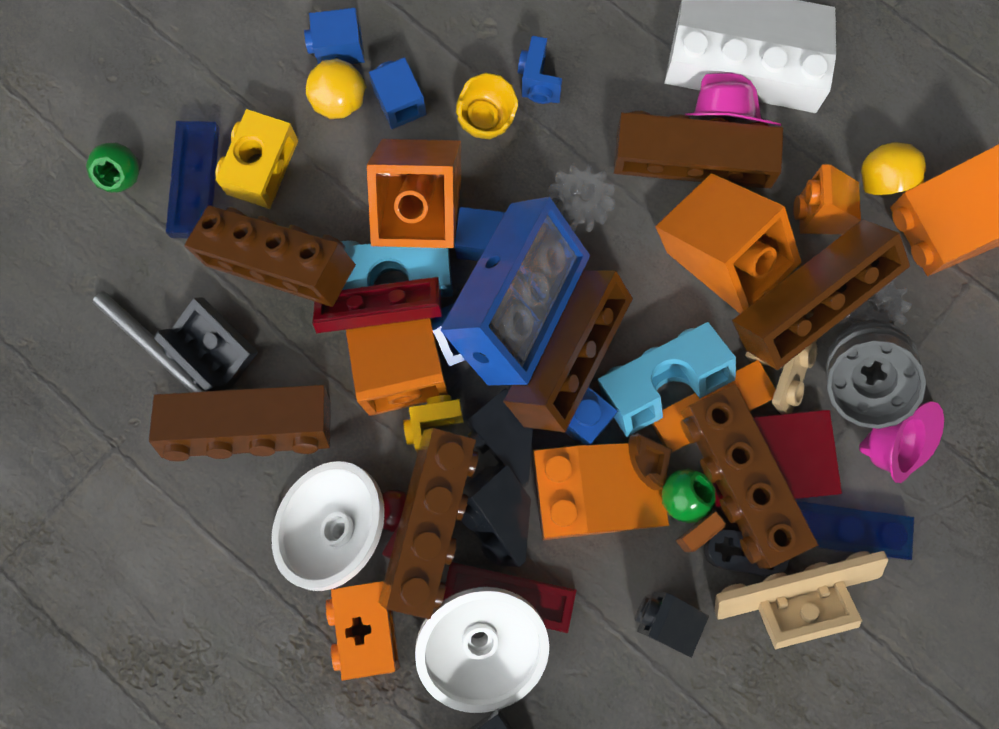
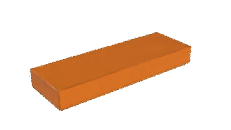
(752, 384)

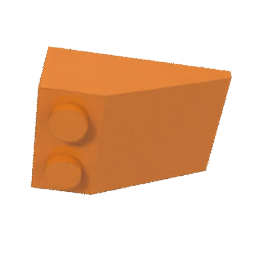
(593, 492)

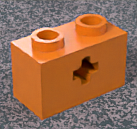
(379, 650)

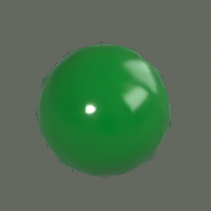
(112, 167)
(688, 495)

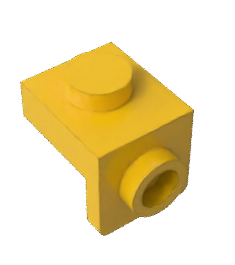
(437, 412)

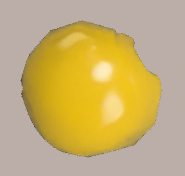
(335, 89)
(486, 106)
(893, 169)

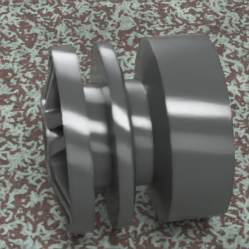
(887, 392)

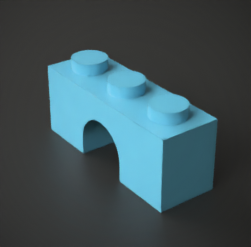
(411, 261)
(694, 358)

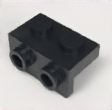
(207, 347)

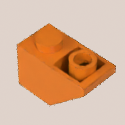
(828, 203)

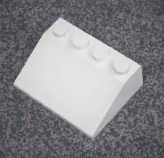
(775, 44)

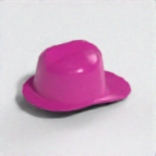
(729, 96)
(908, 444)

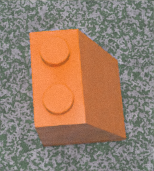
(414, 193)
(952, 213)
(731, 240)
(395, 365)

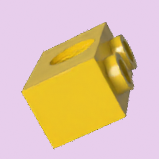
(261, 179)

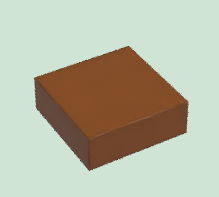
(701, 532)

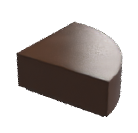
(649, 460)

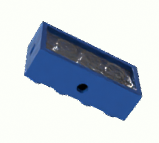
(516, 293)

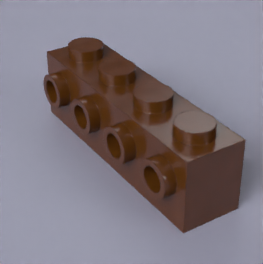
(695, 148)
(271, 254)
(821, 293)
(572, 353)
(240, 422)
(747, 478)
(427, 523)

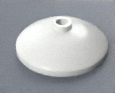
(311, 525)
(487, 670)

